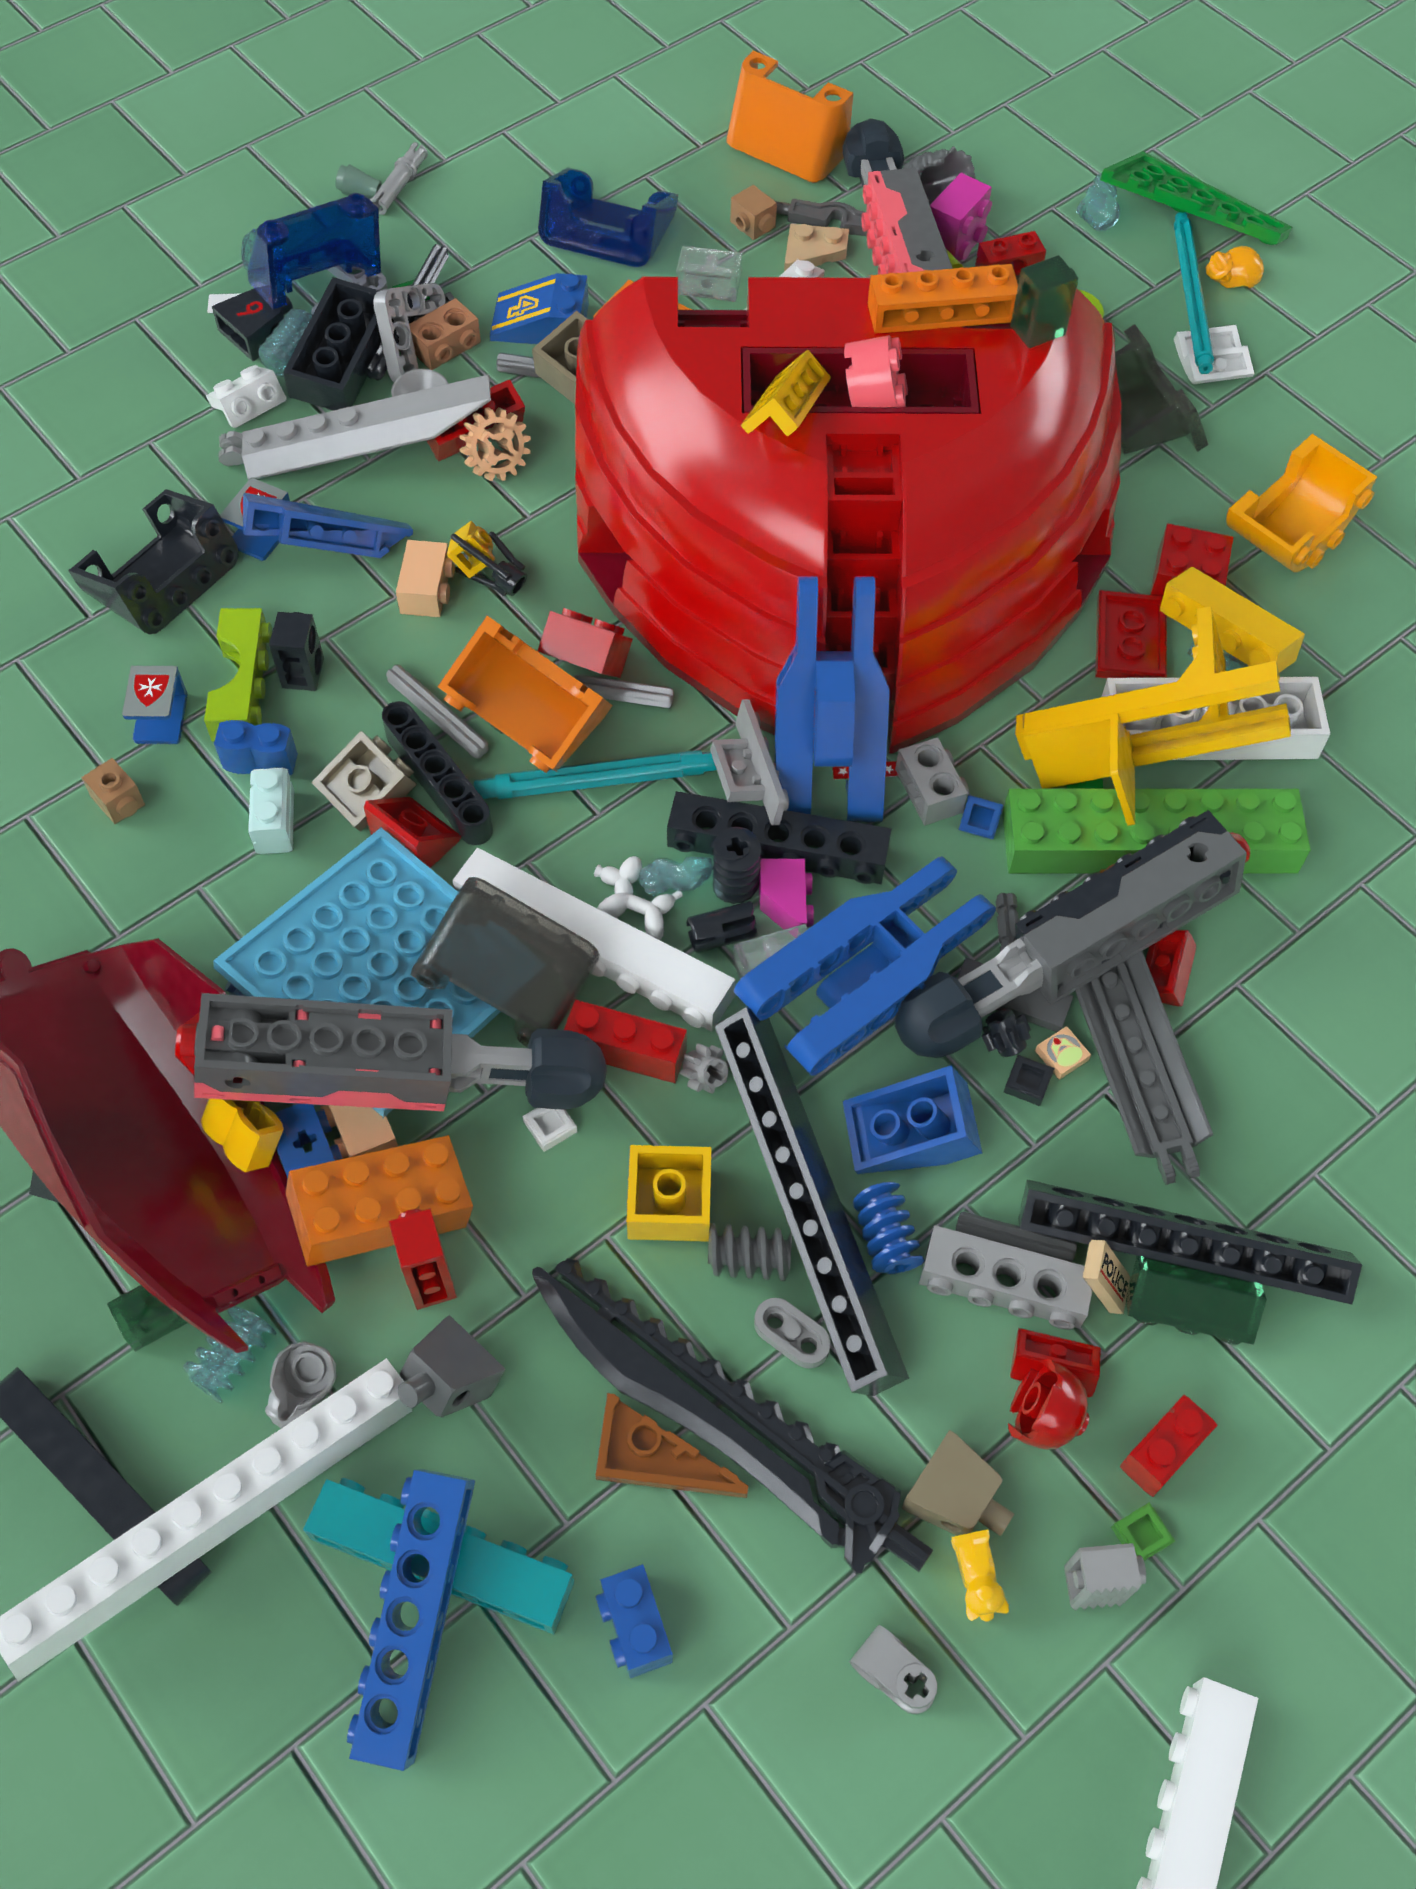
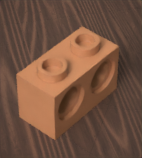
(444, 333)

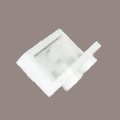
(248, 395)

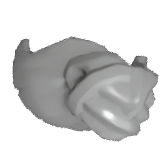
(299, 1380)

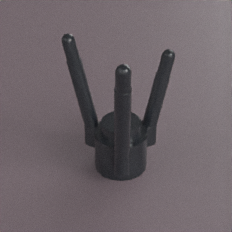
(508, 576)

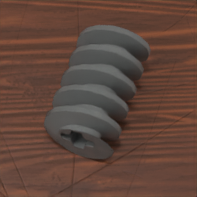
(749, 1252)

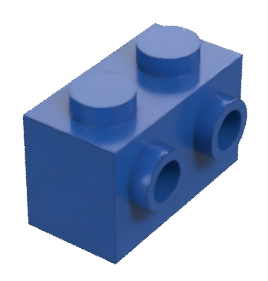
(636, 1620)

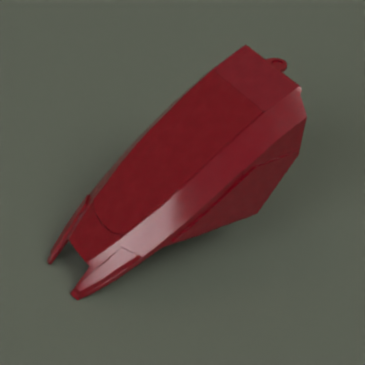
(121, 1138)

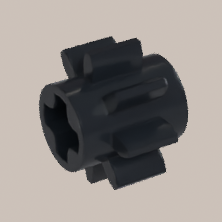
(1006, 1032)

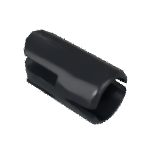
(722, 927)

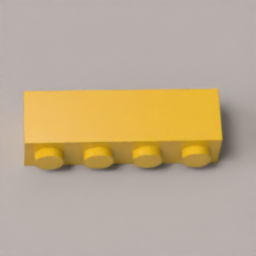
(1242, 626)

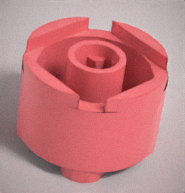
(874, 373)

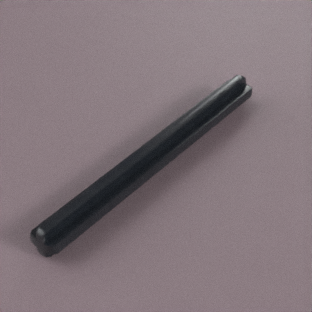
(428, 274)

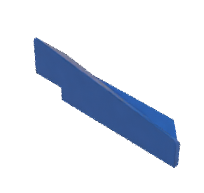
(320, 526)

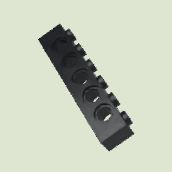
(796, 831)

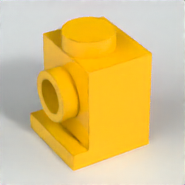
(477, 538)

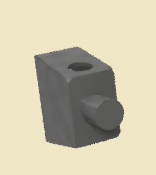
(448, 1371)

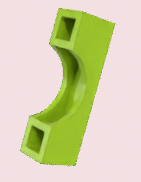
(243, 639)

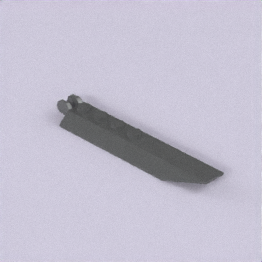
(1145, 1066)

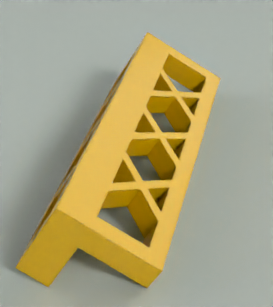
(790, 395)

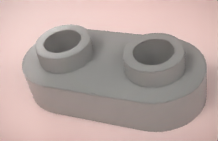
(794, 1332)

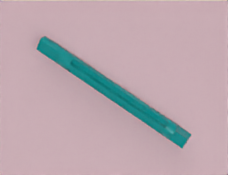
(596, 775)

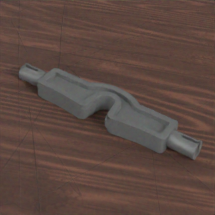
(822, 213)

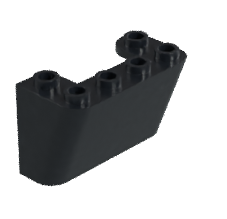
(169, 571)

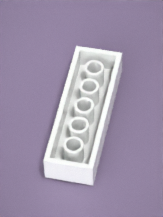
(1304, 705)

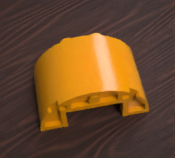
(1305, 506)

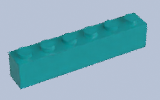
(485, 1572)

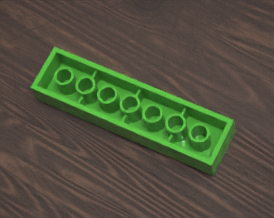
(1088, 831)

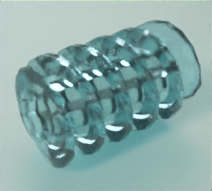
(282, 342)
(221, 1361)

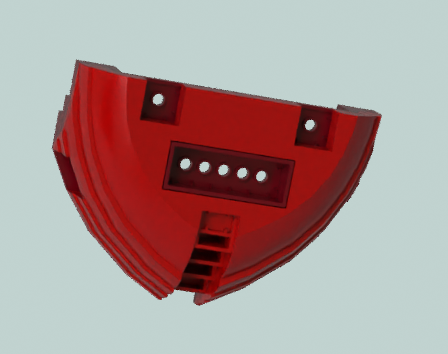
(967, 506)

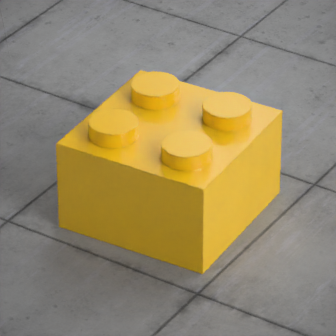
(669, 1193)

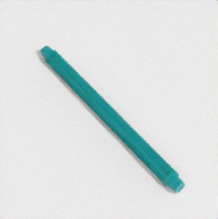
(1193, 294)

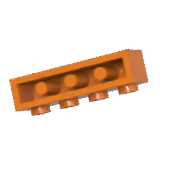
(942, 298)

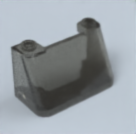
(507, 958)

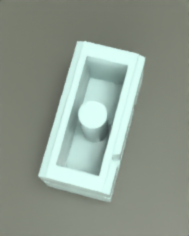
(271, 811)

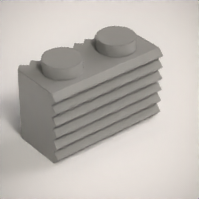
(1104, 1575)

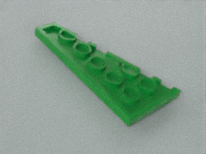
(1185, 193)

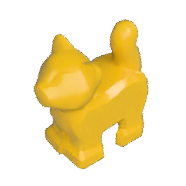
(978, 1574)

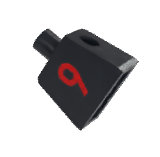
(248, 320)

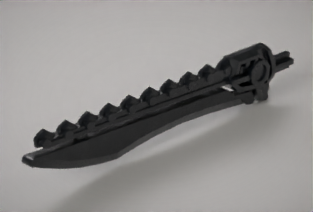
(843, 1484)

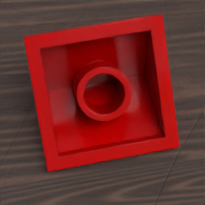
(412, 827)

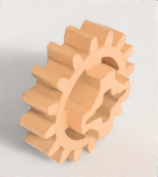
(487, 454)

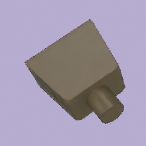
(958, 1491)

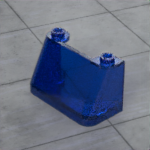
(600, 228)
(313, 241)

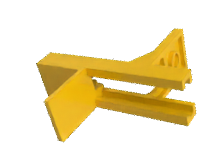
(1091, 743)

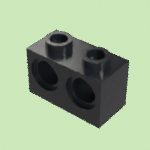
(296, 651)

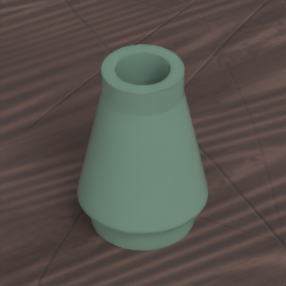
(353, 180)

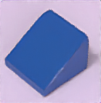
(981, 817)

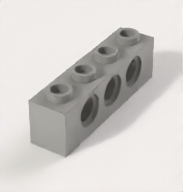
(1025, 1267)

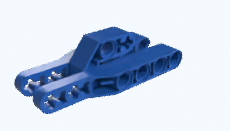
(848, 704)
(872, 983)

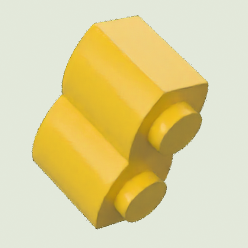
(244, 1130)

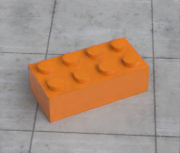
(348, 1202)

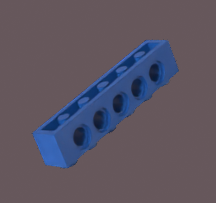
(371, 1736)

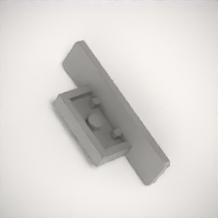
(747, 767)

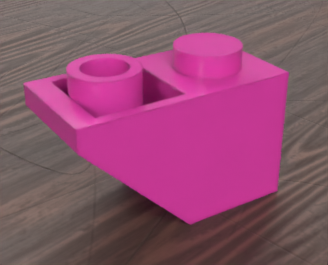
(784, 892)

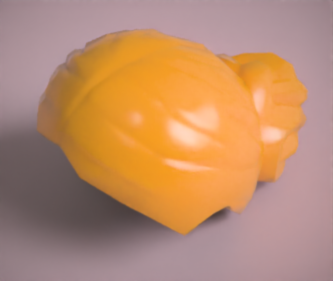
(1236, 267)

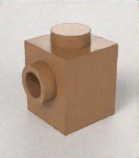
(753, 212)
(113, 791)

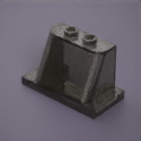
(1150, 403)

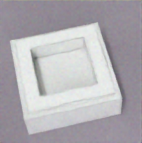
(549, 1126)

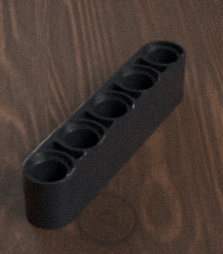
(407, 733)

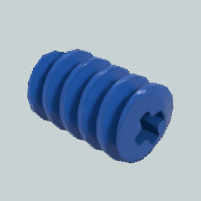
(884, 1229)

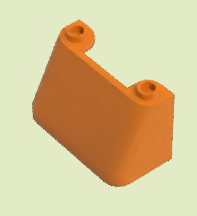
(523, 695)

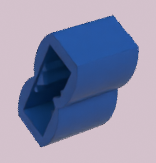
(252, 747)

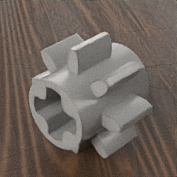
(705, 1068)

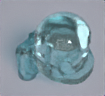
(1099, 205)

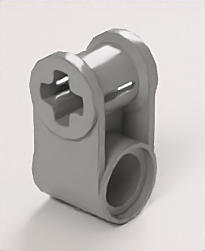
(887, 1666)

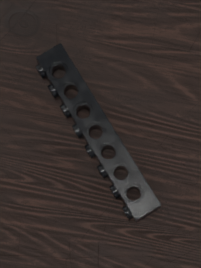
(1190, 1241)

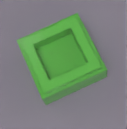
(1145, 1532)

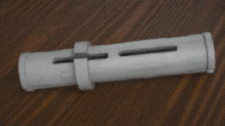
(404, 171)

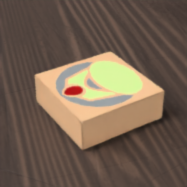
(1063, 1052)

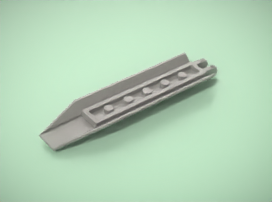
(353, 429)

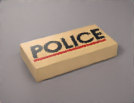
(1106, 1276)

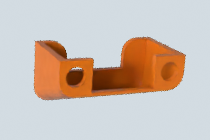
(788, 126)

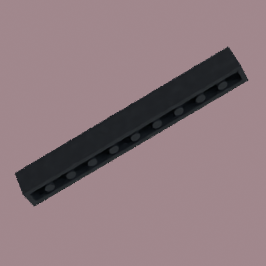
(811, 1206)

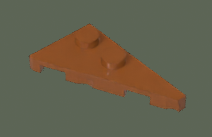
(644, 1454)

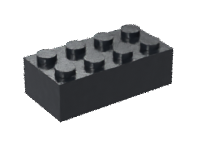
(335, 347)

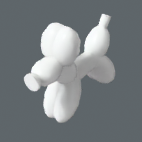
(623, 898)

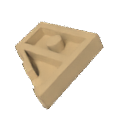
(816, 244)

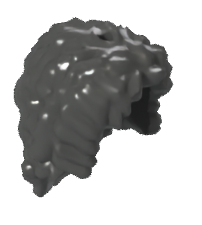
(940, 169)

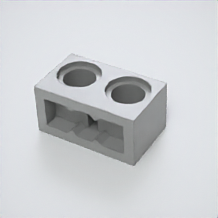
(926, 782)

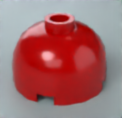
(1049, 1407)

